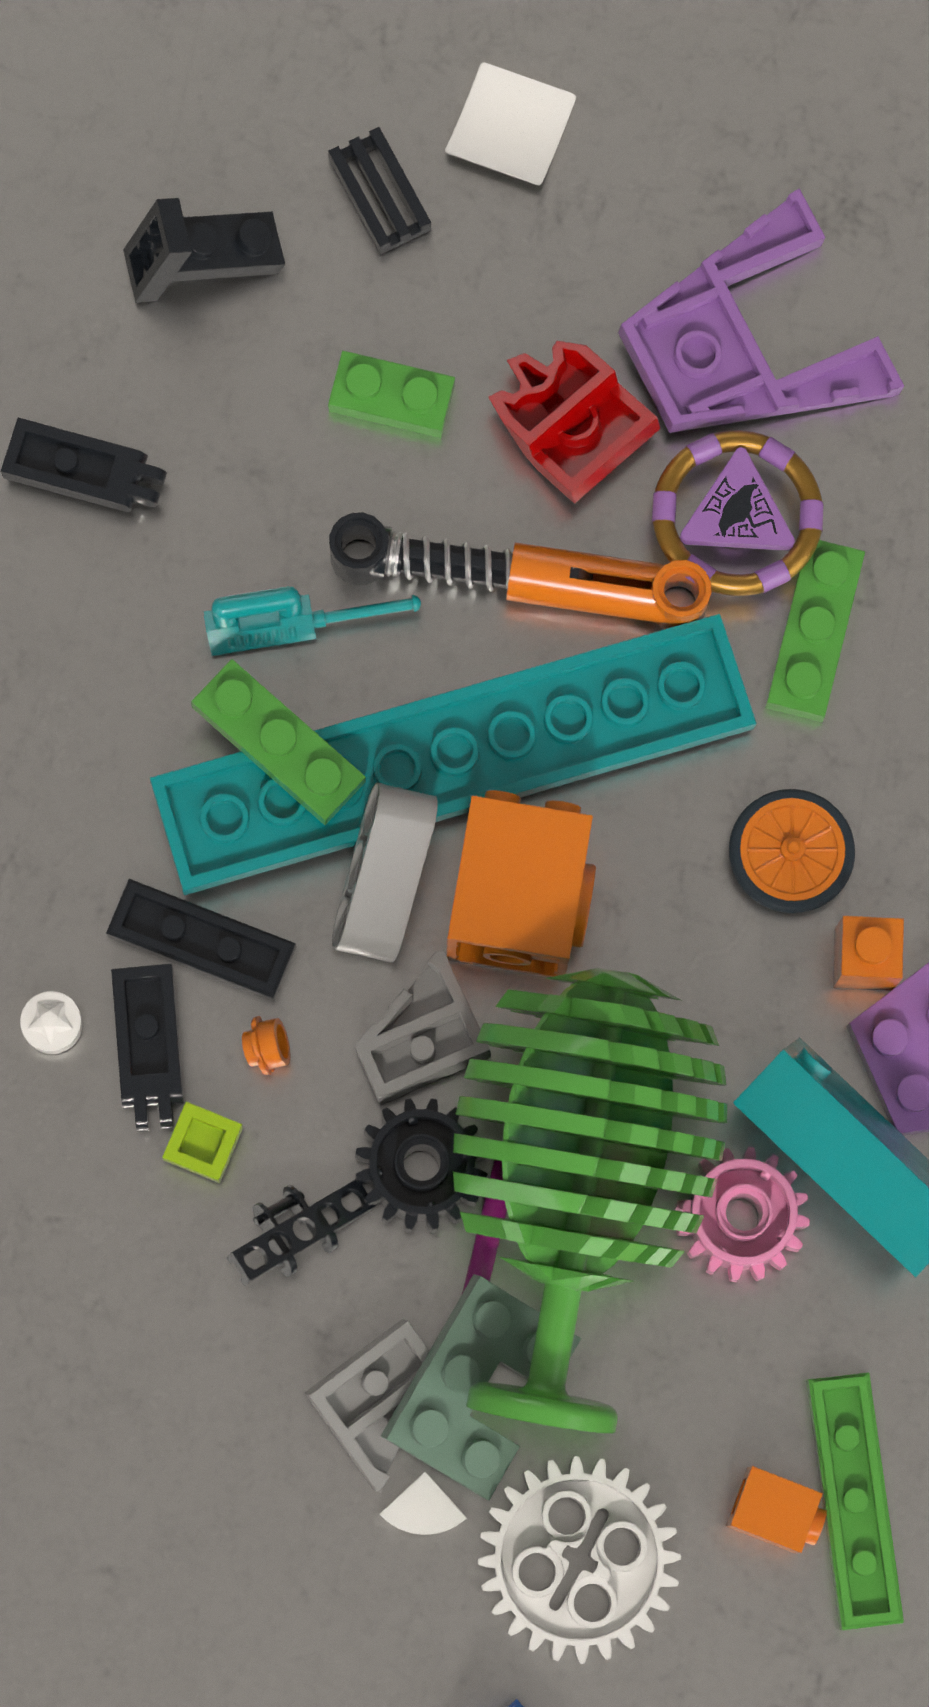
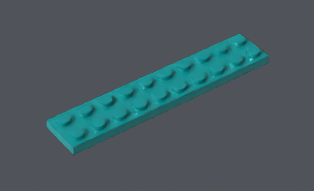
(496, 735)

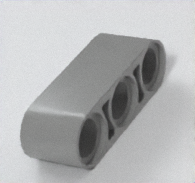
(384, 872)

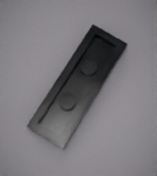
(201, 940)

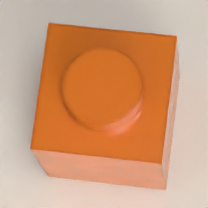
(868, 953)
(777, 1511)

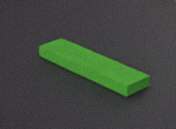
(854, 1501)

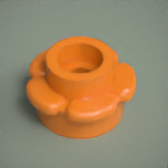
(266, 1045)

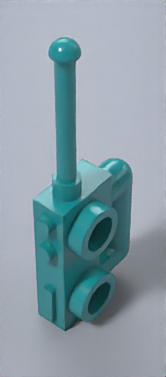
(279, 618)

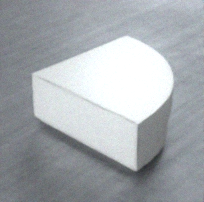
(423, 1509)

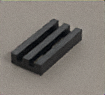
(359, 150)

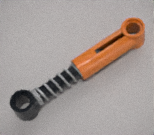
(530, 574)

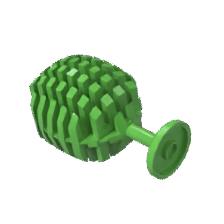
(584, 1160)

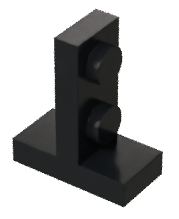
(199, 248)

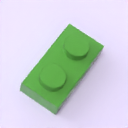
(391, 394)

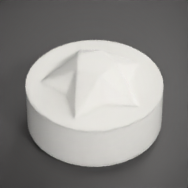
(51, 1022)

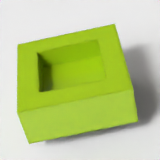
(202, 1142)

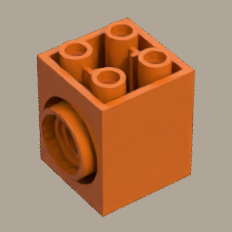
(521, 885)

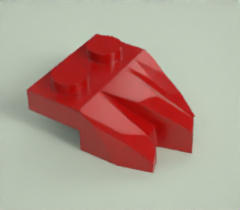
(573, 417)

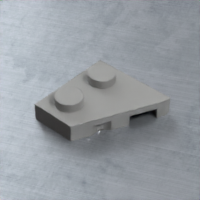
(422, 1036)
(365, 1393)

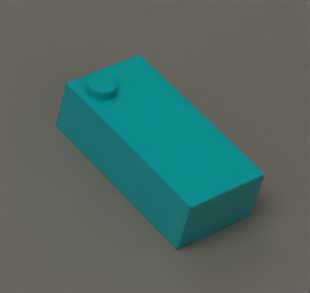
(845, 1149)

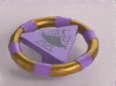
(739, 510)

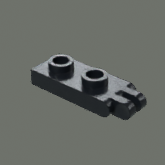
(80, 466)
(148, 1041)

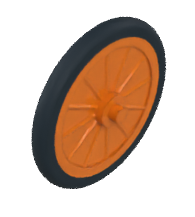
(792, 850)

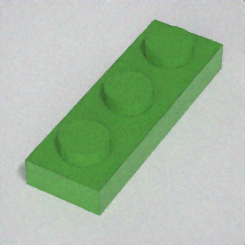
(815, 632)
(278, 742)

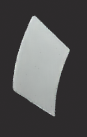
(511, 123)

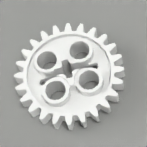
(629, 1587)

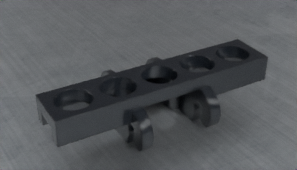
(273, 1246)

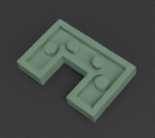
(433, 1415)

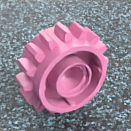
(776, 1210)

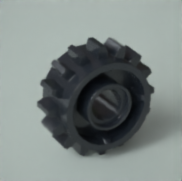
(390, 1183)

